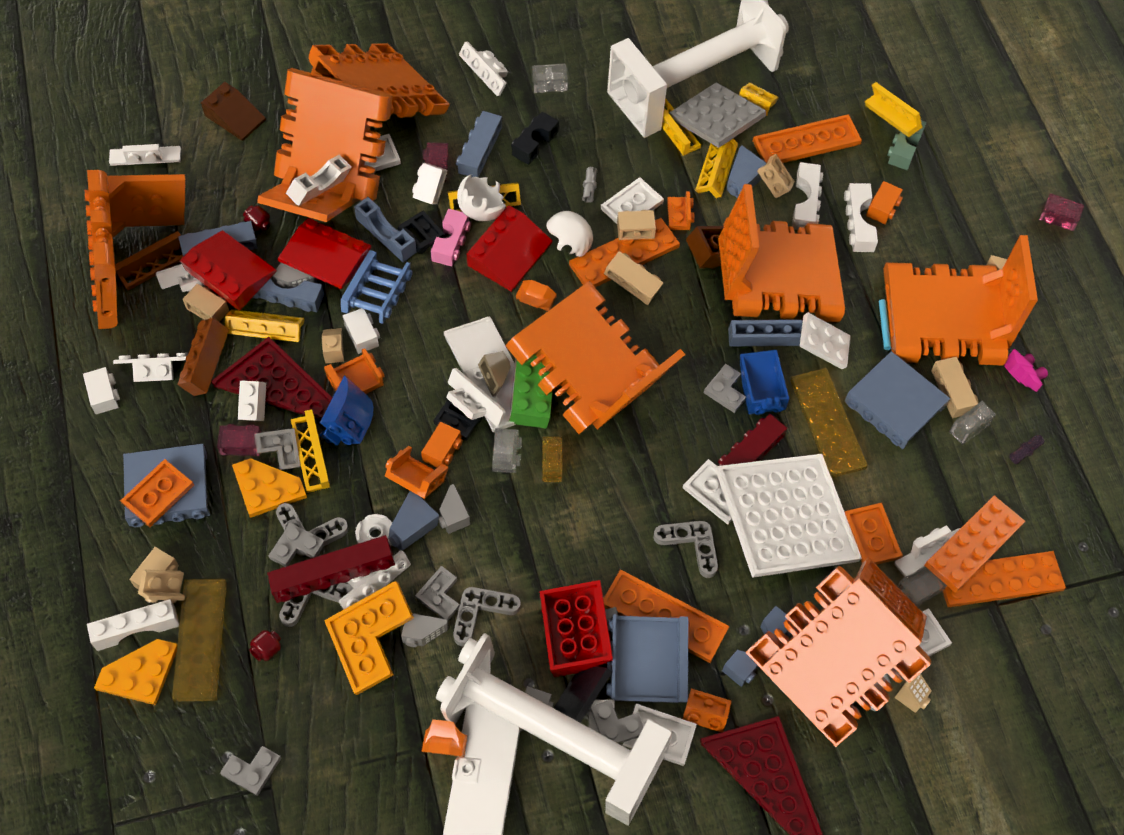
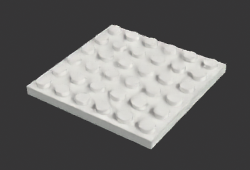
(787, 515)

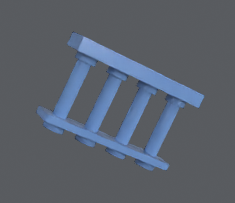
(364, 275)

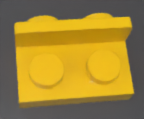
(758, 96)

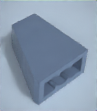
(744, 171)
(412, 522)

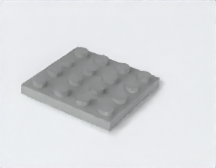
(717, 114)

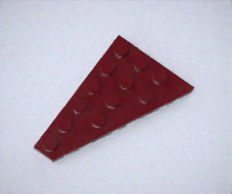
(285, 380)
(765, 767)

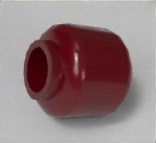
(258, 217)
(265, 645)

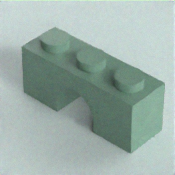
(902, 152)

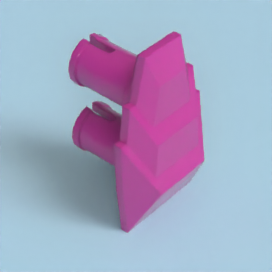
(1022, 370)

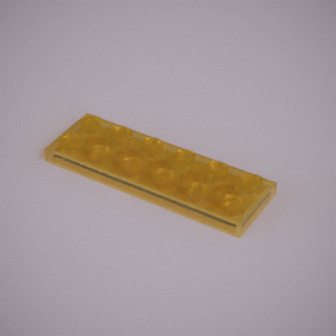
(828, 422)
(199, 640)

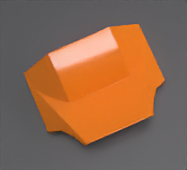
(536, 294)
(444, 739)

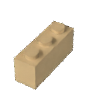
(633, 277)
(953, 382)

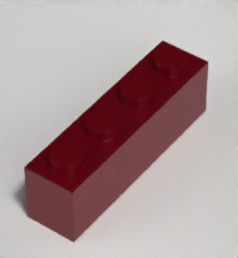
(756, 442)

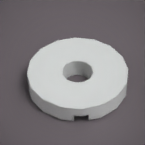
(372, 523)

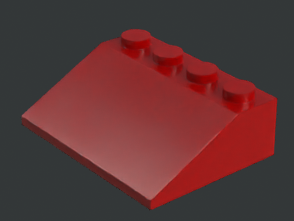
(508, 248)
(324, 253)
(228, 268)
(575, 628)

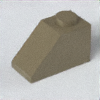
(494, 370)

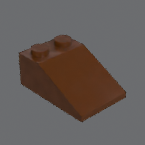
(232, 111)
(705, 245)

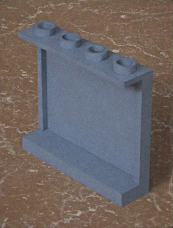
(896, 399)
(189, 461)
(648, 659)

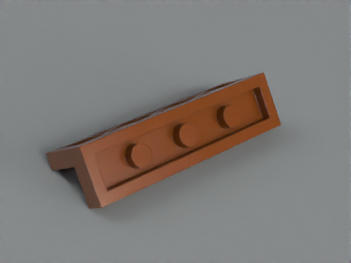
(149, 258)

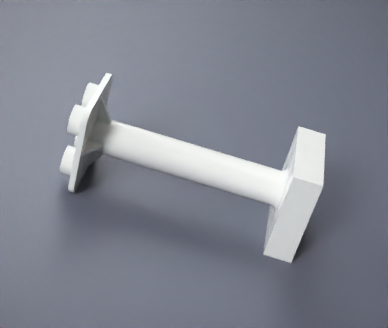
(642, 88)
(630, 769)

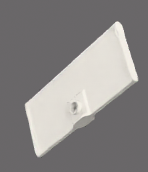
(469, 345)
(483, 776)

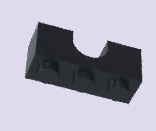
(542, 127)

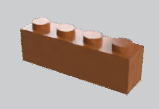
(203, 357)

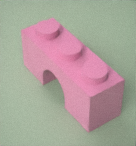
(447, 249)

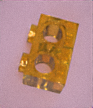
(551, 459)

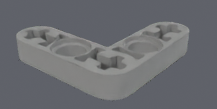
(336, 534)
(698, 539)
(473, 607)
(286, 609)

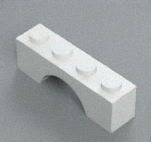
(808, 181)
(307, 187)
(862, 236)
(112, 630)

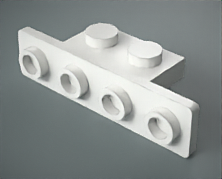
(485, 66)
(144, 154)
(177, 275)
(152, 368)
(472, 399)
(923, 550)
(367, 585)

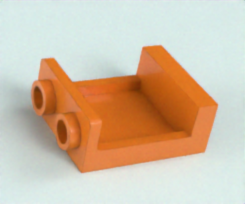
(360, 371)
(414, 474)

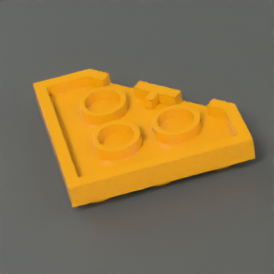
(266, 486)
(140, 673)

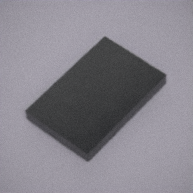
(582, 692)

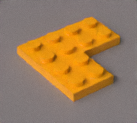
(357, 633)

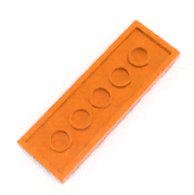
(808, 139)
(593, 264)
(974, 543)
(1009, 579)
(641, 599)

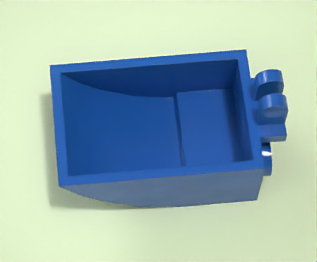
(763, 382)
(347, 415)

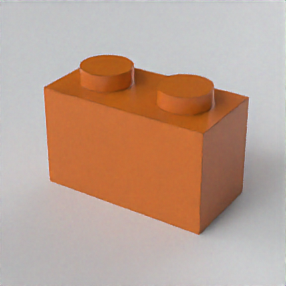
(884, 203)
(442, 445)

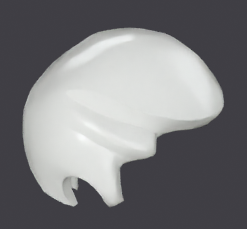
(479, 199)
(571, 230)

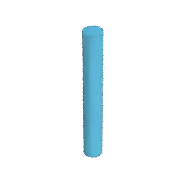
(885, 324)

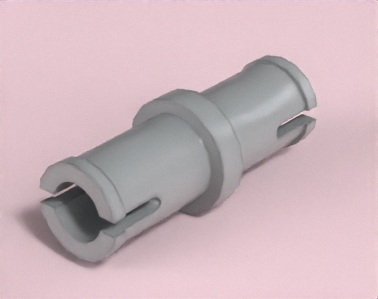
(589, 184)

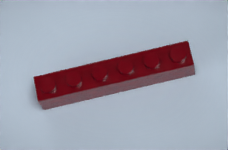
(331, 569)

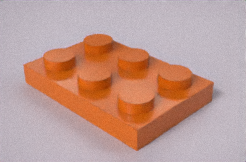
(157, 493)
(873, 534)

